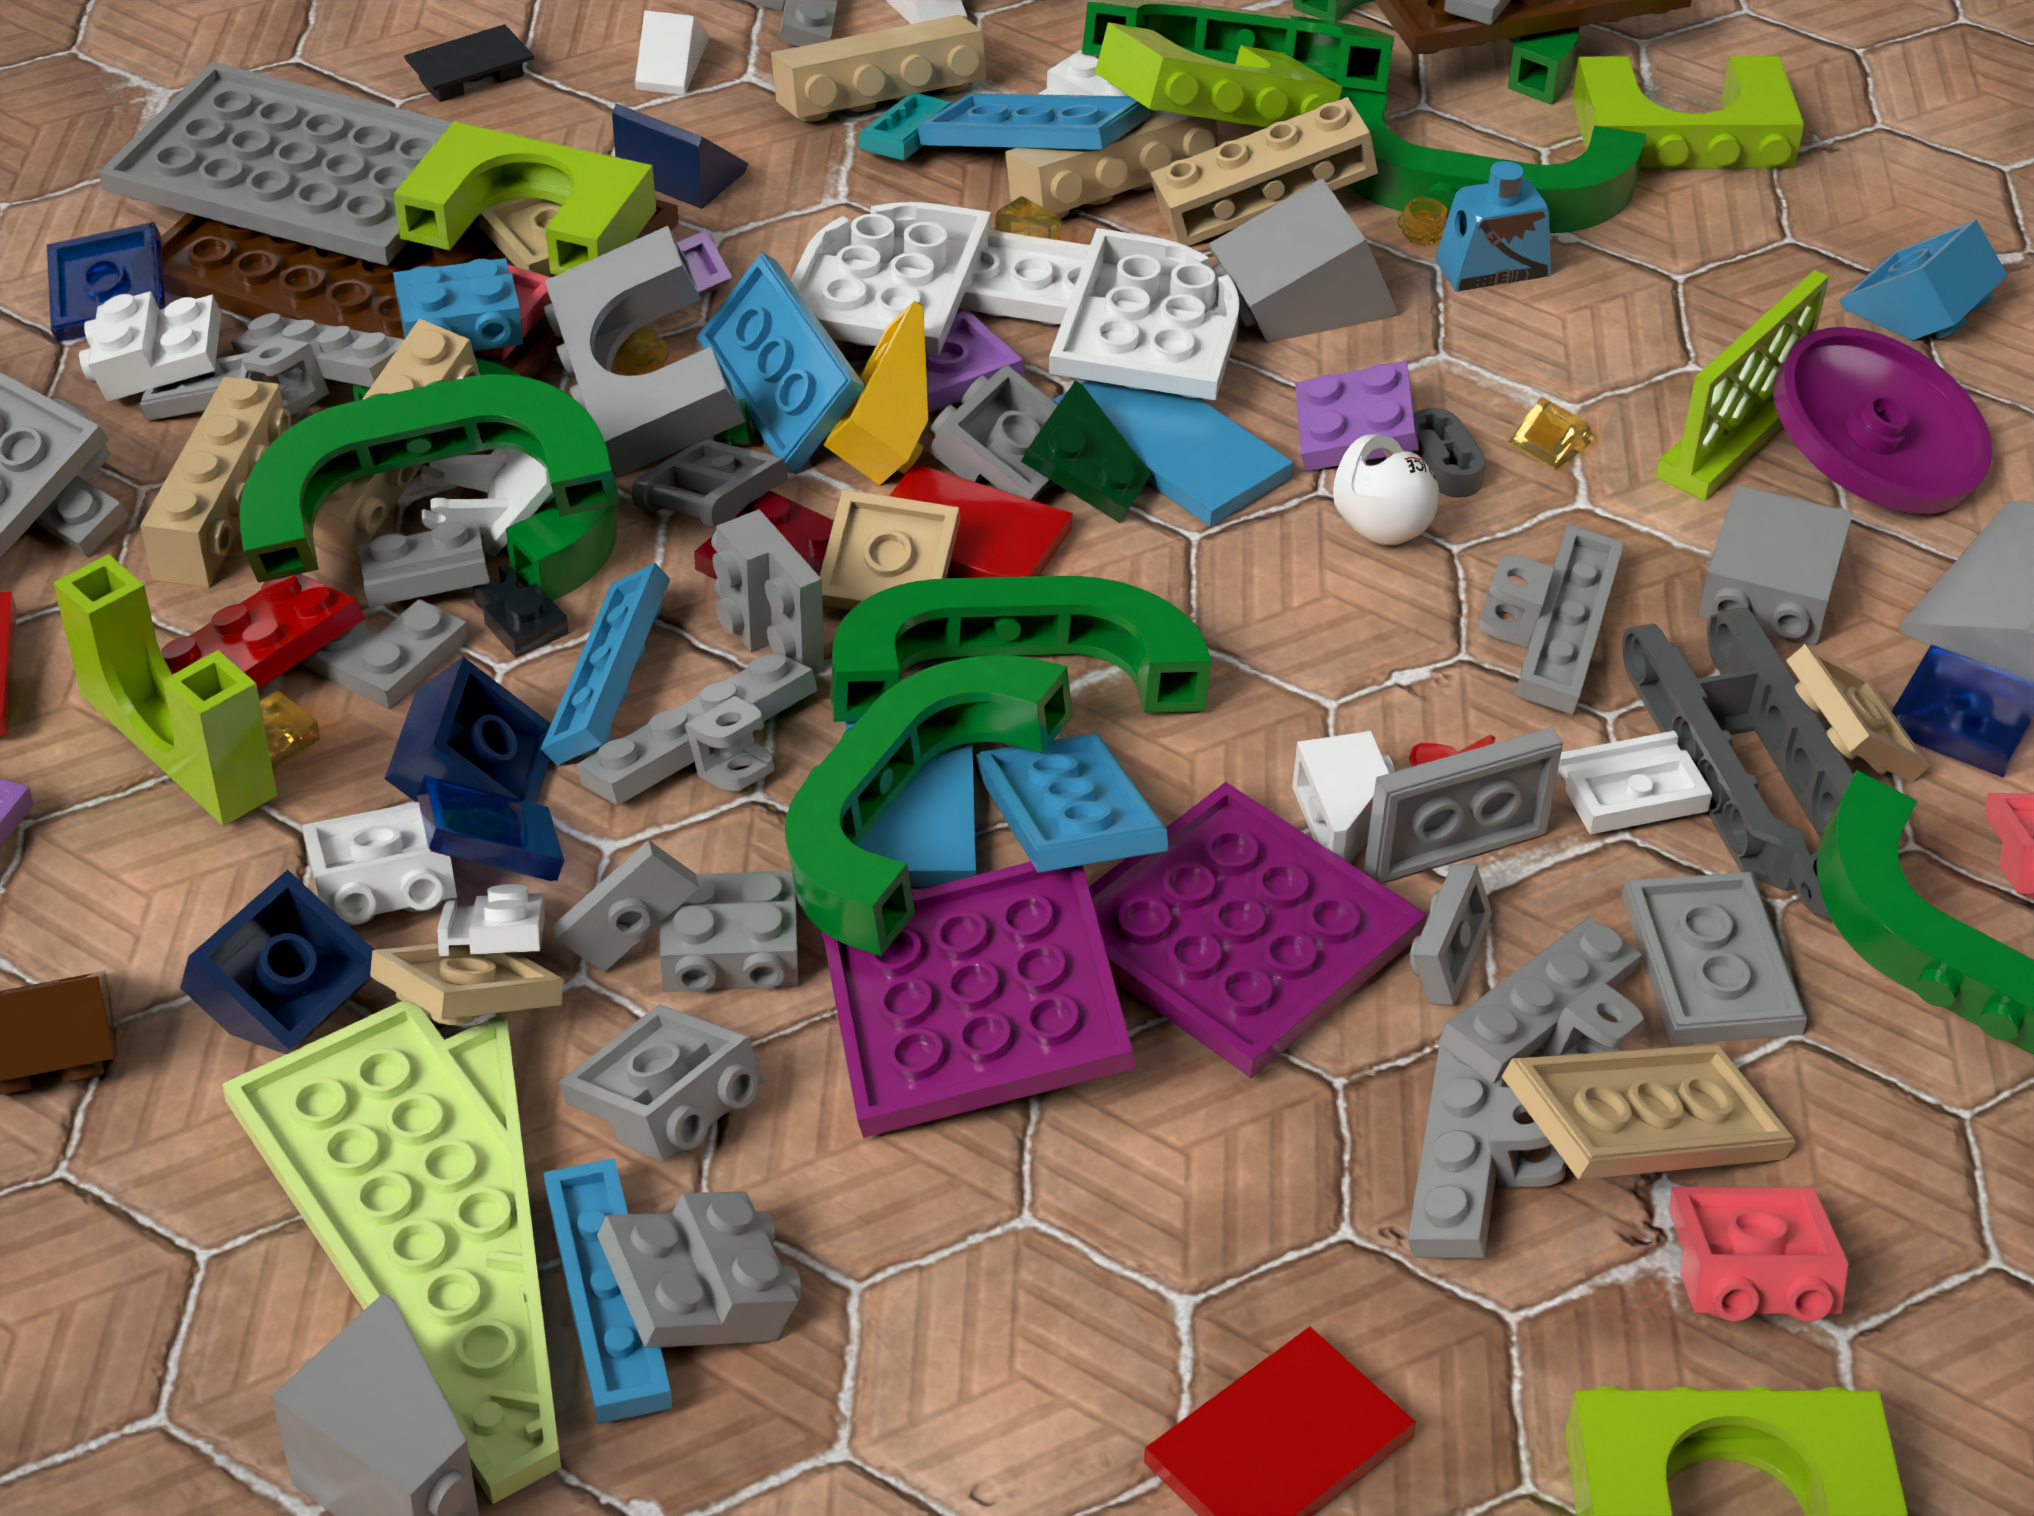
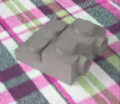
(994, 432)
(767, 591)
(732, 934)
(665, 1081)
(701, 1272)

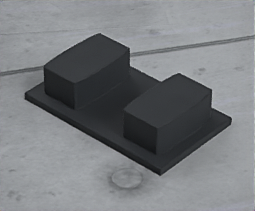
(449, 64)

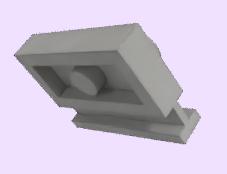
(423, 563)

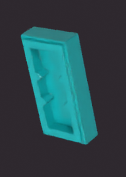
(896, 130)

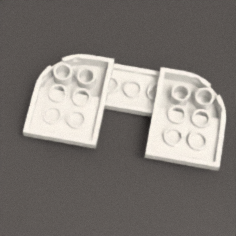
(1126, 304)

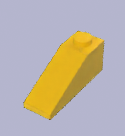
(891, 412)

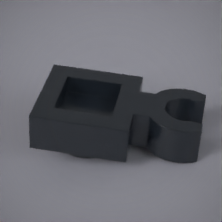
(517, 616)

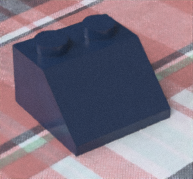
(470, 734)
(278, 967)

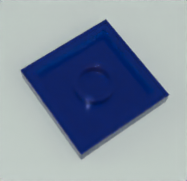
(97, 268)
(1966, 710)
(490, 829)

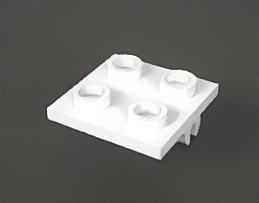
(514, 489)

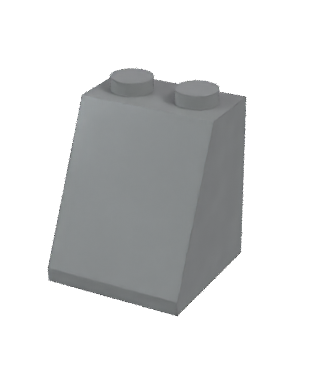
(1303, 268)
(372, 1426)

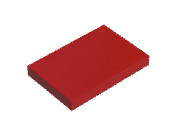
(996, 530)
(1281, 1436)

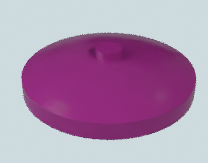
(1882, 420)

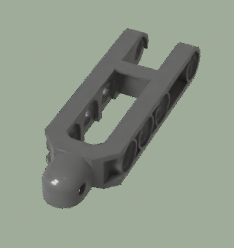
(1748, 696)

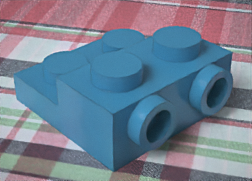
(464, 298)

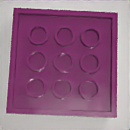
(1246, 928)
(979, 999)

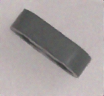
(1456, 448)

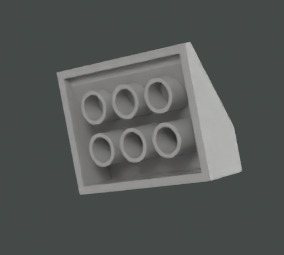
(1986, 598)

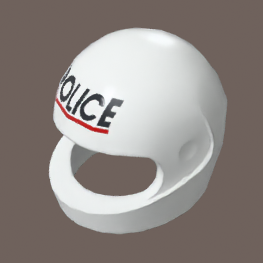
(1389, 499)

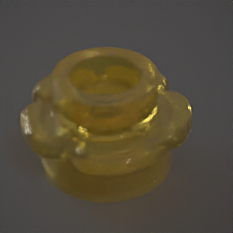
(1423, 221)
(652, 360)

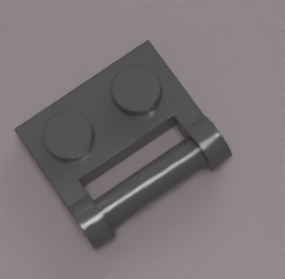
(720, 477)

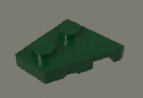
(1088, 455)

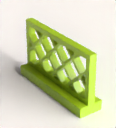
(1733, 396)

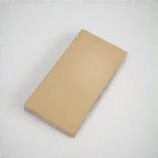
(1647, 1110)

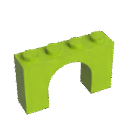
(1168, 78)
(1752, 131)
(478, 167)
(192, 724)
(1819, 1444)

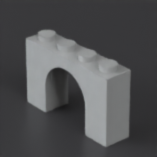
(596, 312)

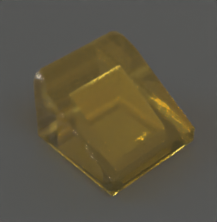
(1028, 219)
(1551, 434)

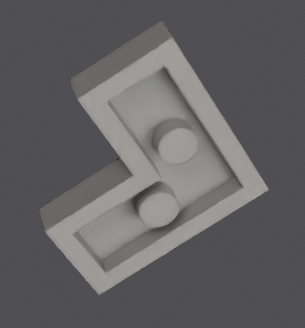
(396, 659)

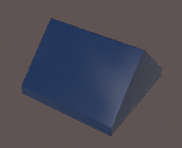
(682, 161)

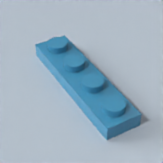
(606, 665)
(620, 1371)

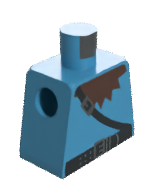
(1496, 232)

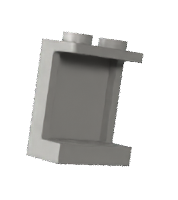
(1776, 562)

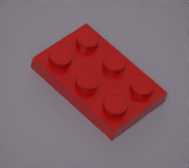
(270, 629)

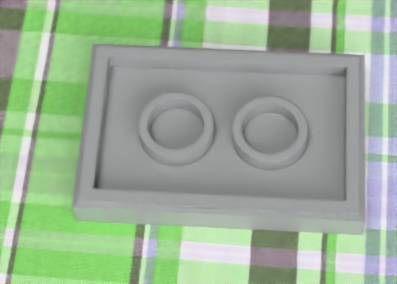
(1462, 805)
(1713, 958)

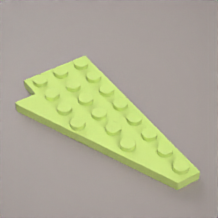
(420, 1192)

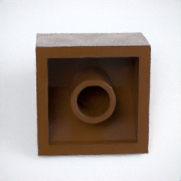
(54, 1028)

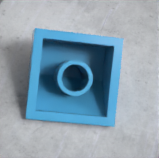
(1929, 284)

